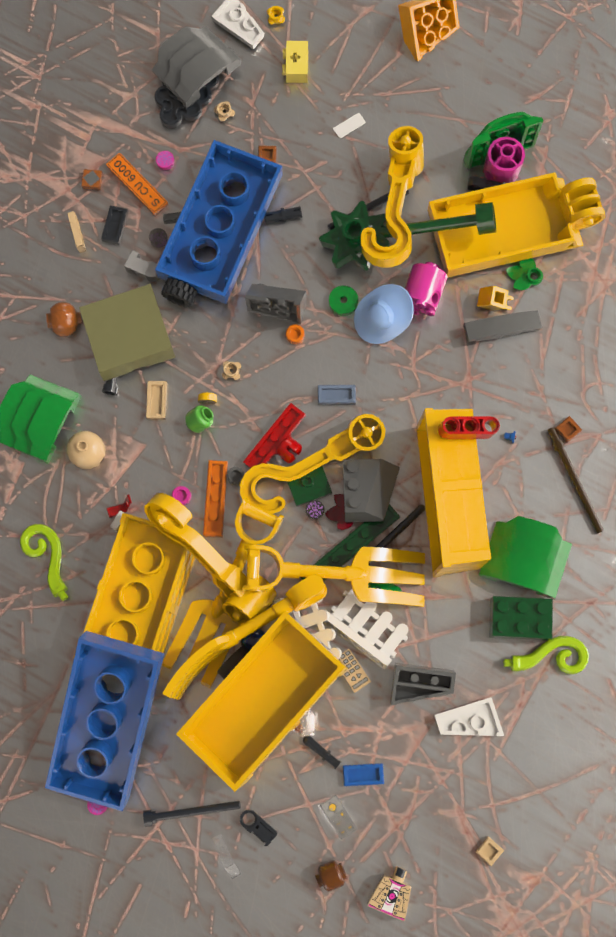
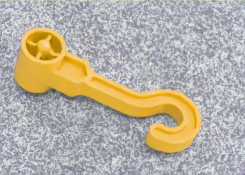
(406, 163)
(363, 433)
(171, 519)

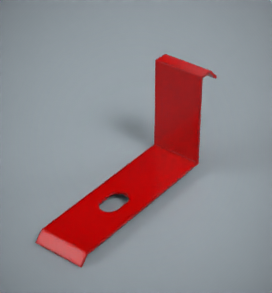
(112, 511)

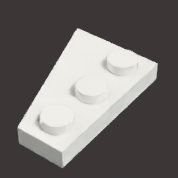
(236, 20)
(471, 719)

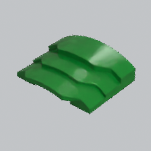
(514, 125)
(34, 416)
(527, 555)

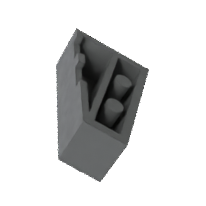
(420, 682)

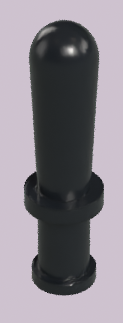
(317, 748)

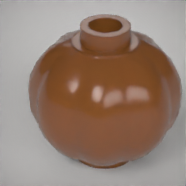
(63, 319)

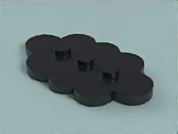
(173, 110)

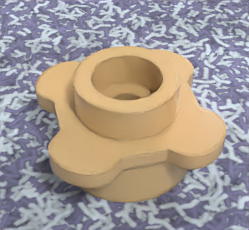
(221, 107)
(231, 365)

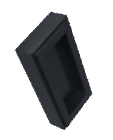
(114, 225)

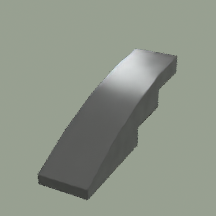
(502, 325)

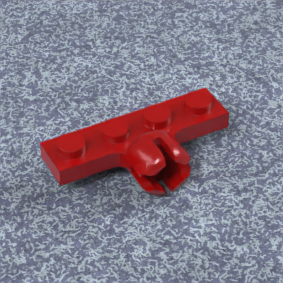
(278, 439)

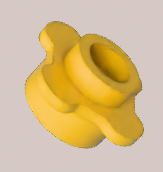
(275, 10)

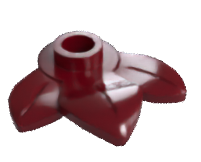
(337, 513)

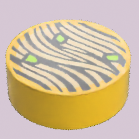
(207, 398)

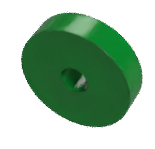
(347, 293)

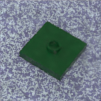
(310, 487)

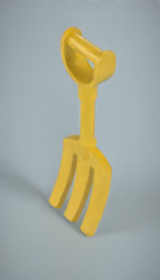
(358, 573)
(297, 598)
(213, 608)

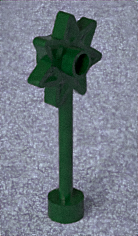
(346, 235)

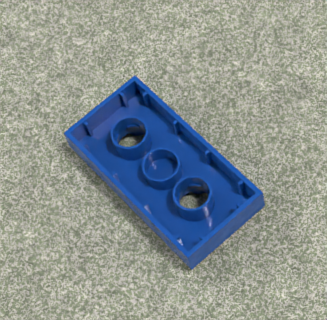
(220, 221)
(104, 720)

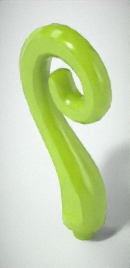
(54, 579)
(525, 662)

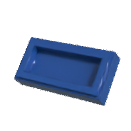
(363, 774)

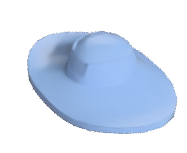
(383, 314)

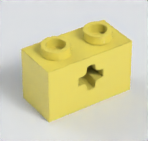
(296, 62)

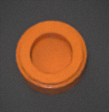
(295, 334)

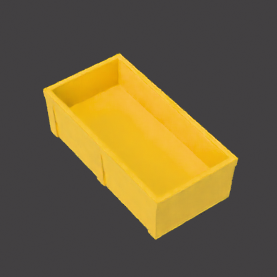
(452, 496)
(141, 586)
(261, 701)

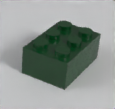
(521, 618)

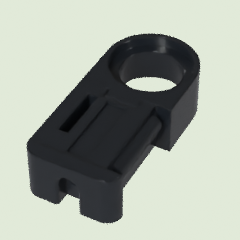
(477, 183)
(260, 827)

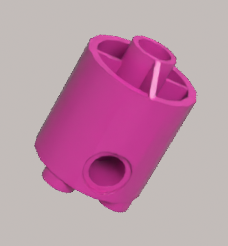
(504, 160)
(426, 287)

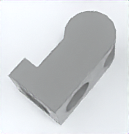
(141, 268)

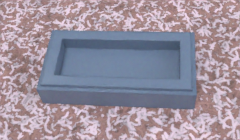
(336, 395)

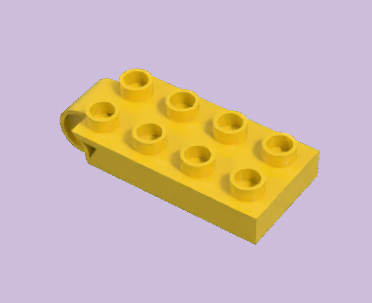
(531, 221)

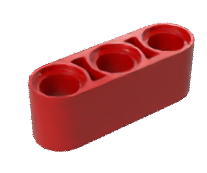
(476, 422)

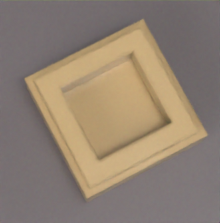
(489, 851)

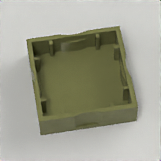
(126, 332)

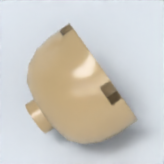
(85, 449)

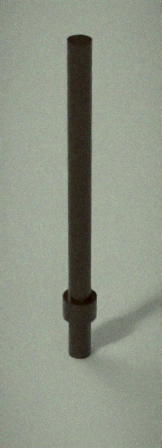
(559, 446)

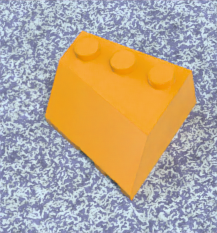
(427, 23)

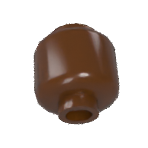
(331, 875)

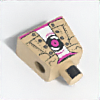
(391, 894)

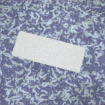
(349, 125)

